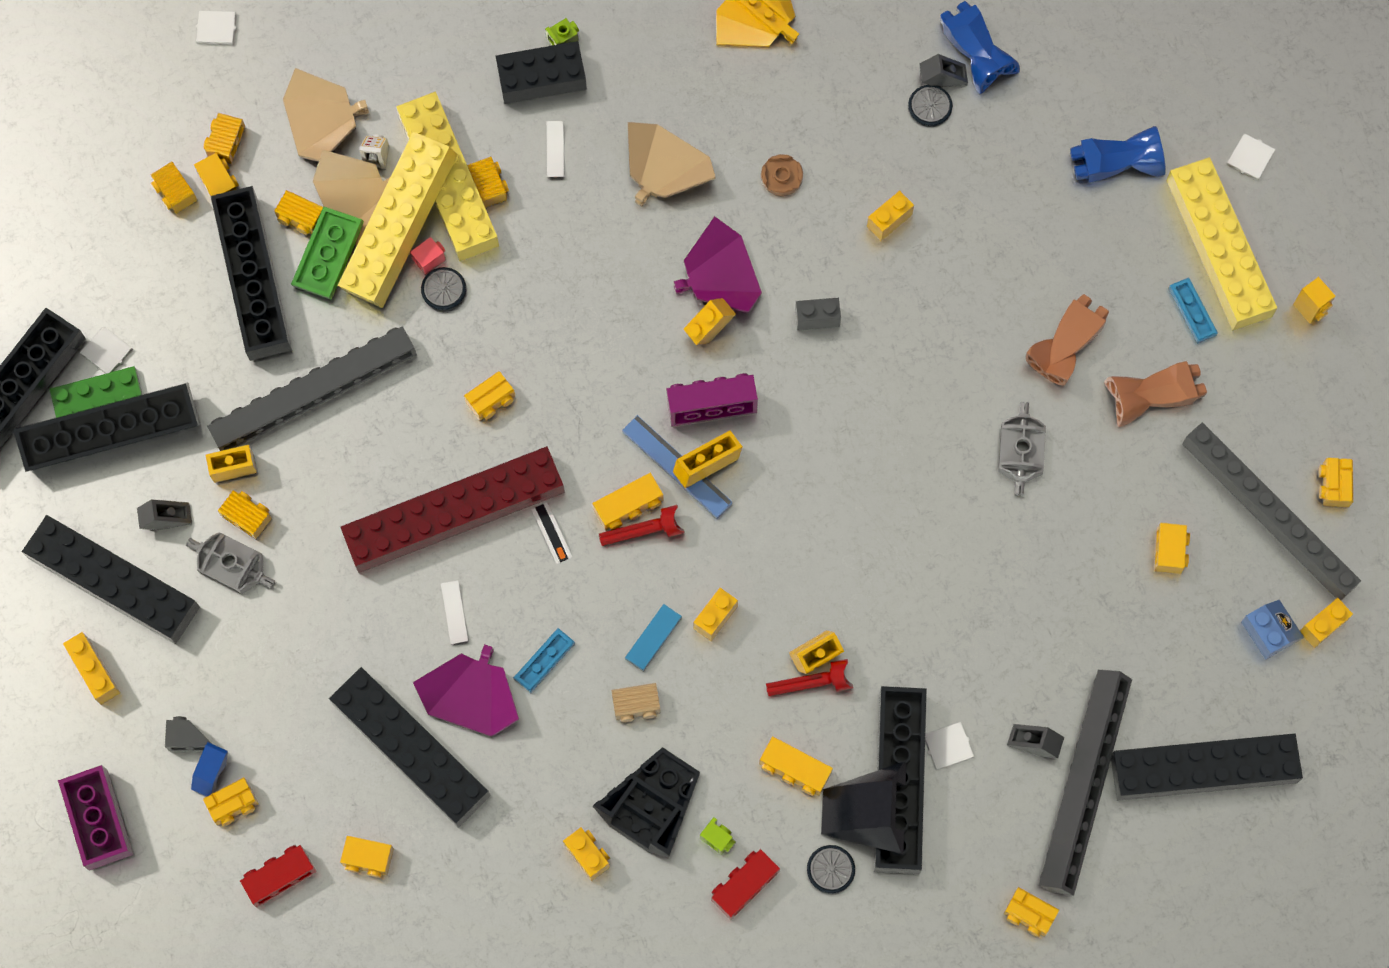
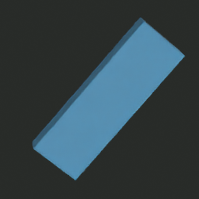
(1193, 310)
(653, 637)
(544, 660)

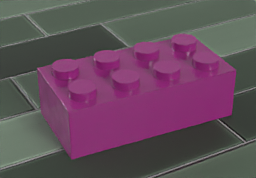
(712, 399)
(95, 817)

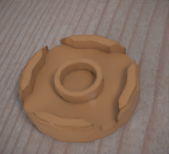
(782, 175)

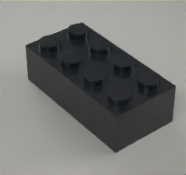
(541, 72)

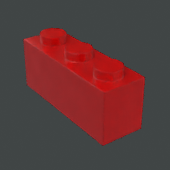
(277, 875)
(744, 883)

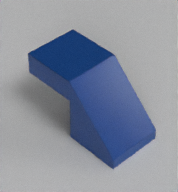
(208, 769)

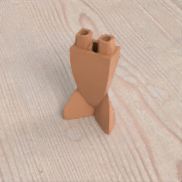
(1078, 327)
(1163, 389)

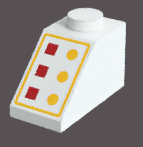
(375, 150)

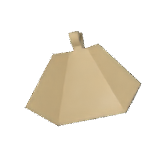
(319, 114)
(664, 162)
(349, 186)

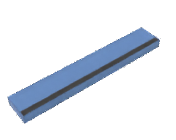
(665, 456)

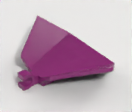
(720, 269)
(469, 694)

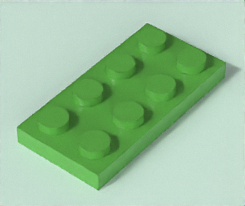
(327, 252)
(95, 391)

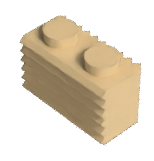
(636, 702)

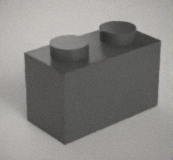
(818, 313)

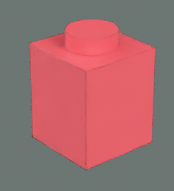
(428, 255)

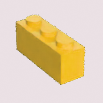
(707, 459)
(628, 502)
(91, 668)
(795, 766)

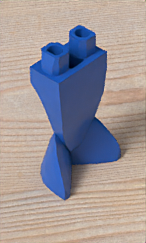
(971, 37)
(1112, 157)

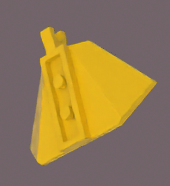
(754, 22)

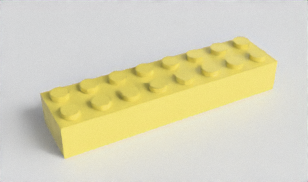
(458, 198)
(397, 219)
(1221, 244)

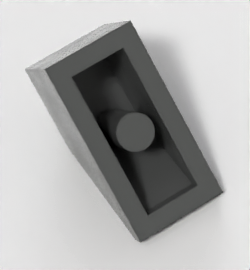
(943, 72)
(163, 514)
(183, 736)
(1036, 740)

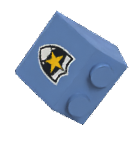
(1271, 628)

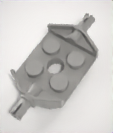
(1018, 464)
(245, 571)

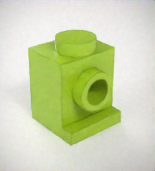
(555, 33)
(717, 837)

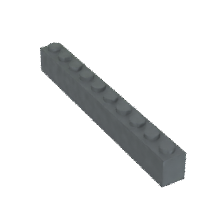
(312, 389)
(1271, 512)
(1085, 782)

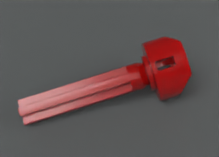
(665, 522)
(835, 676)

